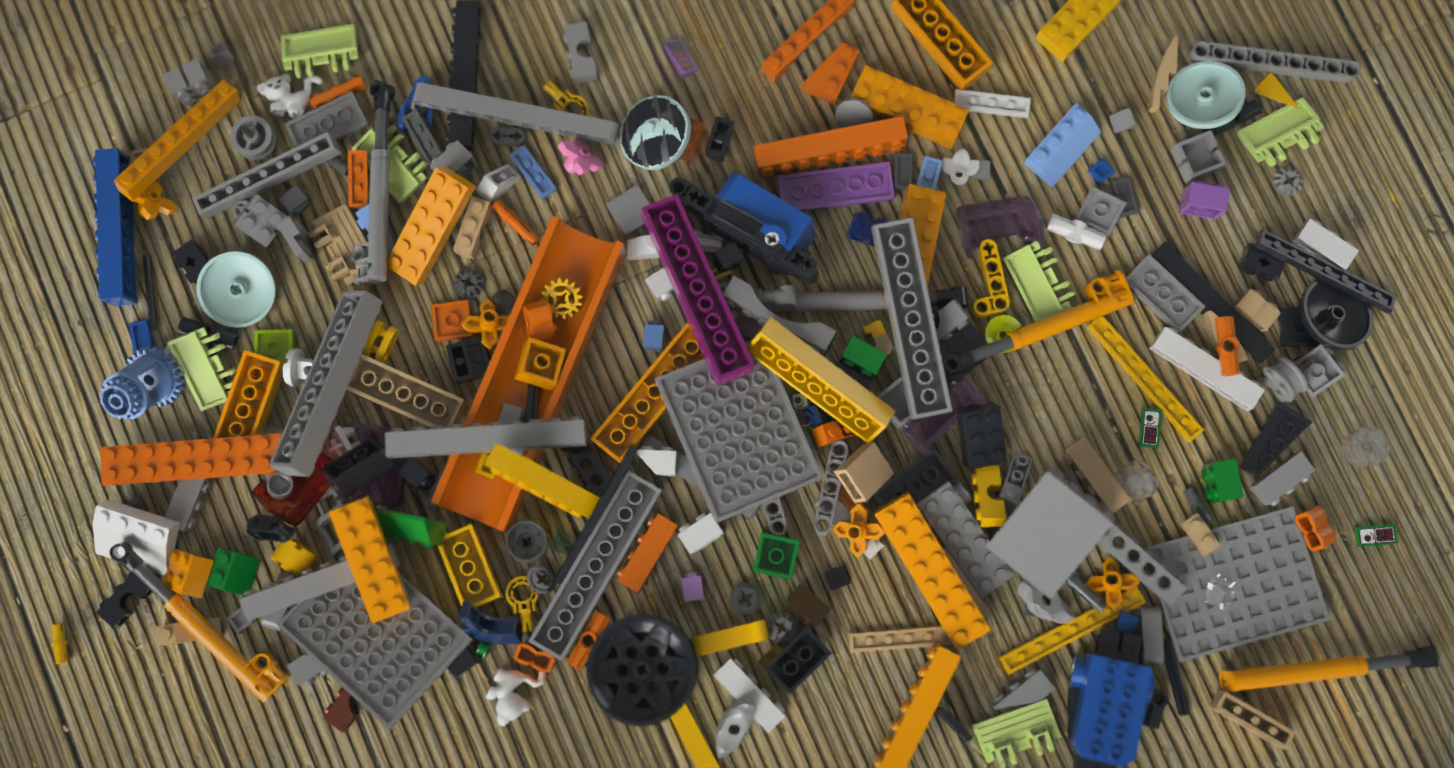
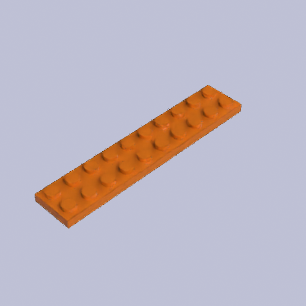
(188, 459)

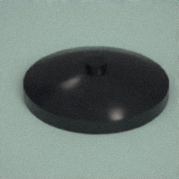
(1335, 316)

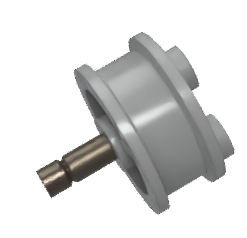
(253, 137)
(1286, 378)

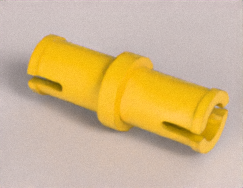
(59, 643)

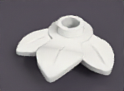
(960, 164)

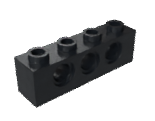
(596, 469)

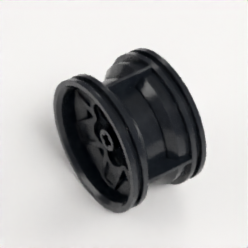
(603, 671)

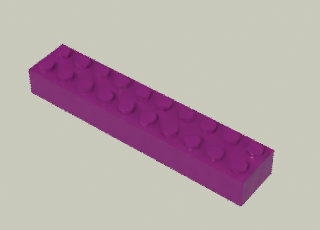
(697, 290)

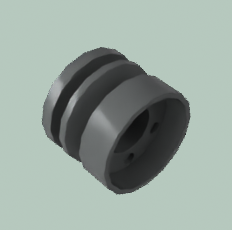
(526, 530)

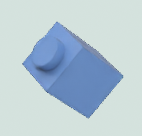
(653, 336)

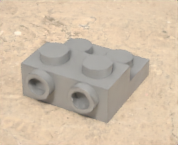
(296, 237)
(1323, 371)

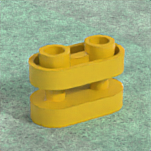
(387, 344)

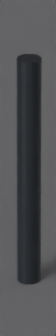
(150, 292)

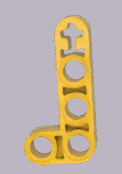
(989, 277)
(730, 638)

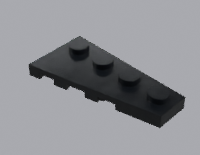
(1276, 435)

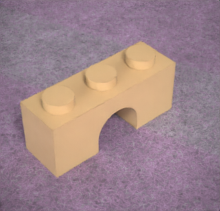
(473, 222)

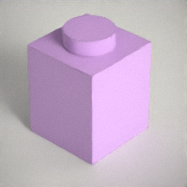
(692, 587)

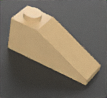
(177, 633)

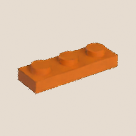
(353, 84)
(357, 178)

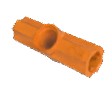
(1226, 333)
(581, 651)

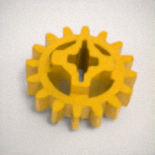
(568, 302)

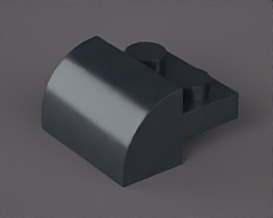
(467, 360)

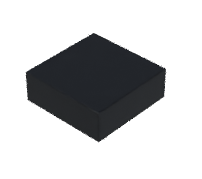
(837, 577)

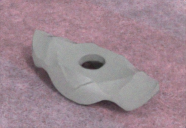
(1055, 611)
(739, 714)

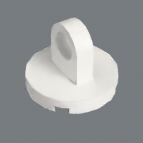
(296, 367)

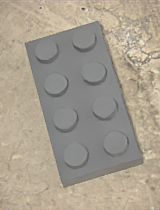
(337, 117)
(1163, 294)

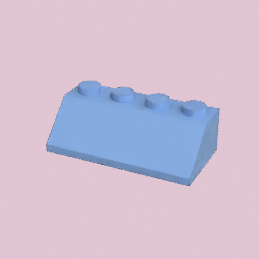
(1063, 145)

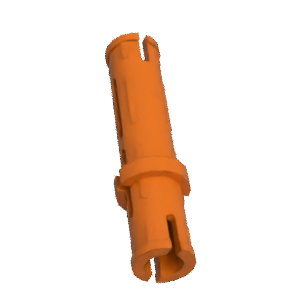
(518, 225)

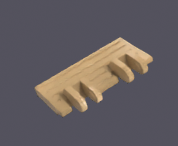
(345, 235)

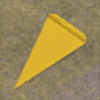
(1272, 89)

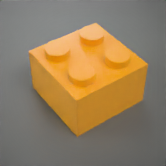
(540, 363)
(187, 573)

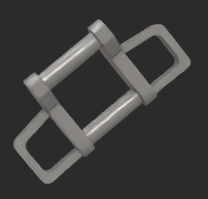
(335, 549)

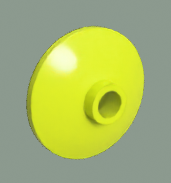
(1000, 324)

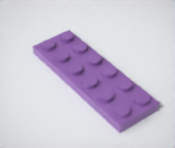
(837, 187)

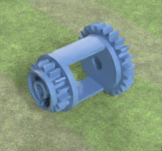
(142, 384)

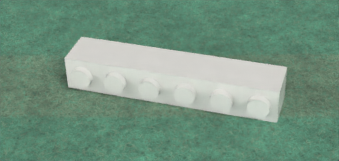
(1206, 368)

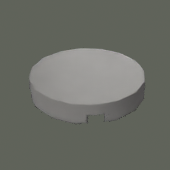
(853, 112)

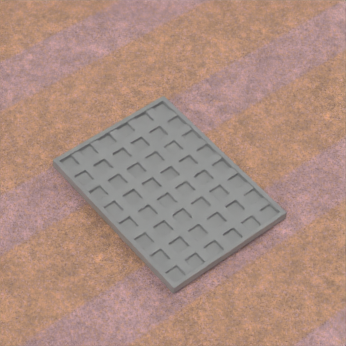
(1272, 590)

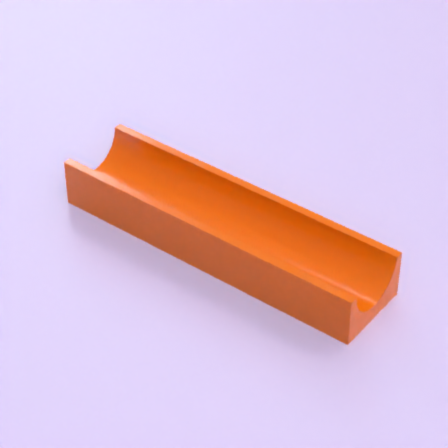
(594, 268)

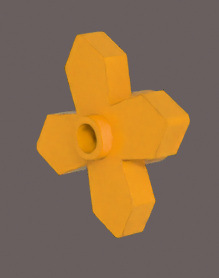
(151, 203)
(488, 323)
(847, 529)
(1124, 582)

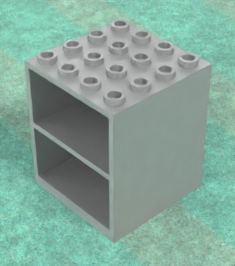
(1051, 532)

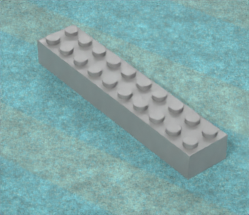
(911, 318)
(326, 383)
(595, 566)

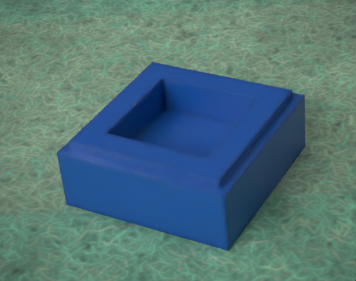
(1101, 171)
(1126, 622)

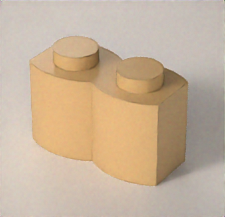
(1257, 310)

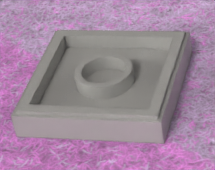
(627, 209)
(1101, 210)

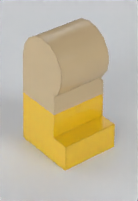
(878, 336)

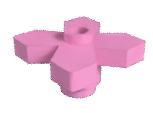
(579, 157)

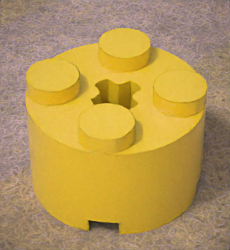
(294, 556)

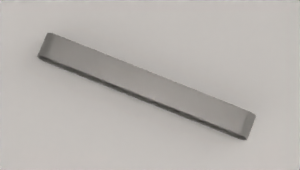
(1283, 62)

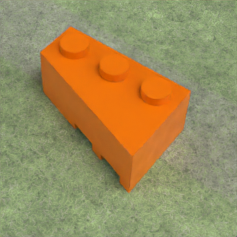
(831, 76)

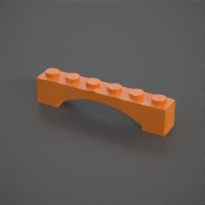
(786, 54)

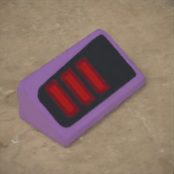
(680, 57)

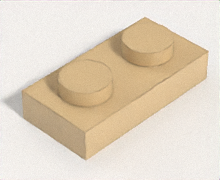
(1200, 534)

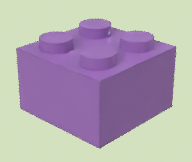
(1204, 200)

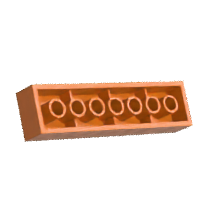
(830, 147)

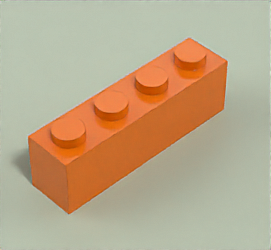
(647, 553)

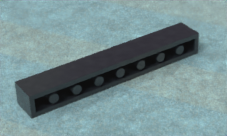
(464, 68)

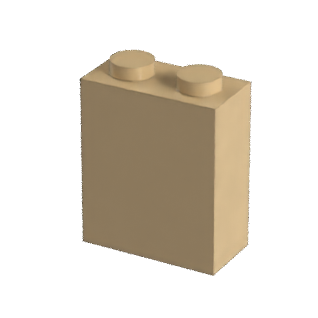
(864, 472)

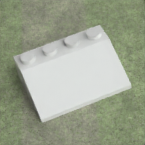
(149, 534)

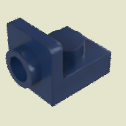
(816, 415)

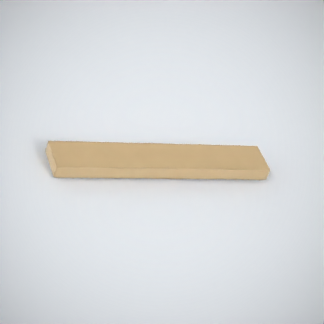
(898, 639)

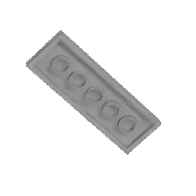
(964, 539)

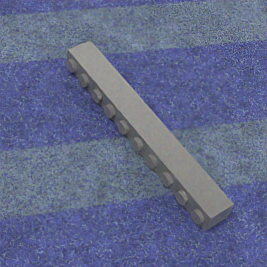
(483, 438)

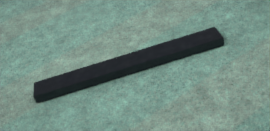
(1325, 271)
(1213, 301)
(597, 512)

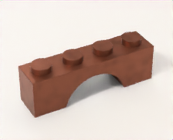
(342, 712)

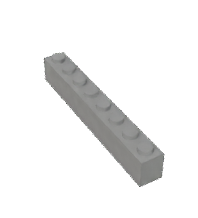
(267, 175)
(300, 588)

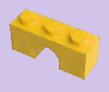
(989, 511)

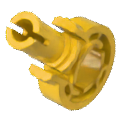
(558, 96)
(525, 614)

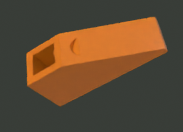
(831, 432)

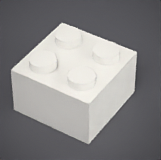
(700, 533)

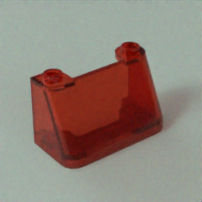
(304, 497)

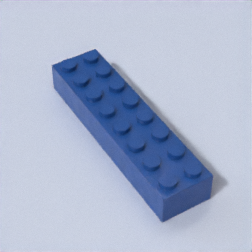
(114, 231)

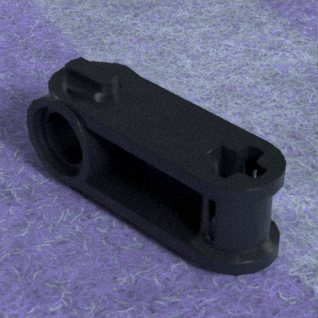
(269, 528)

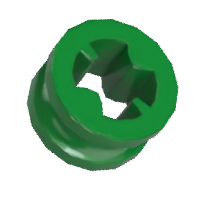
(483, 649)

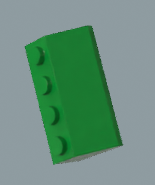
(411, 528)

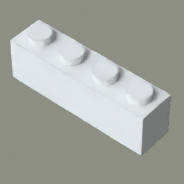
(745, 687)

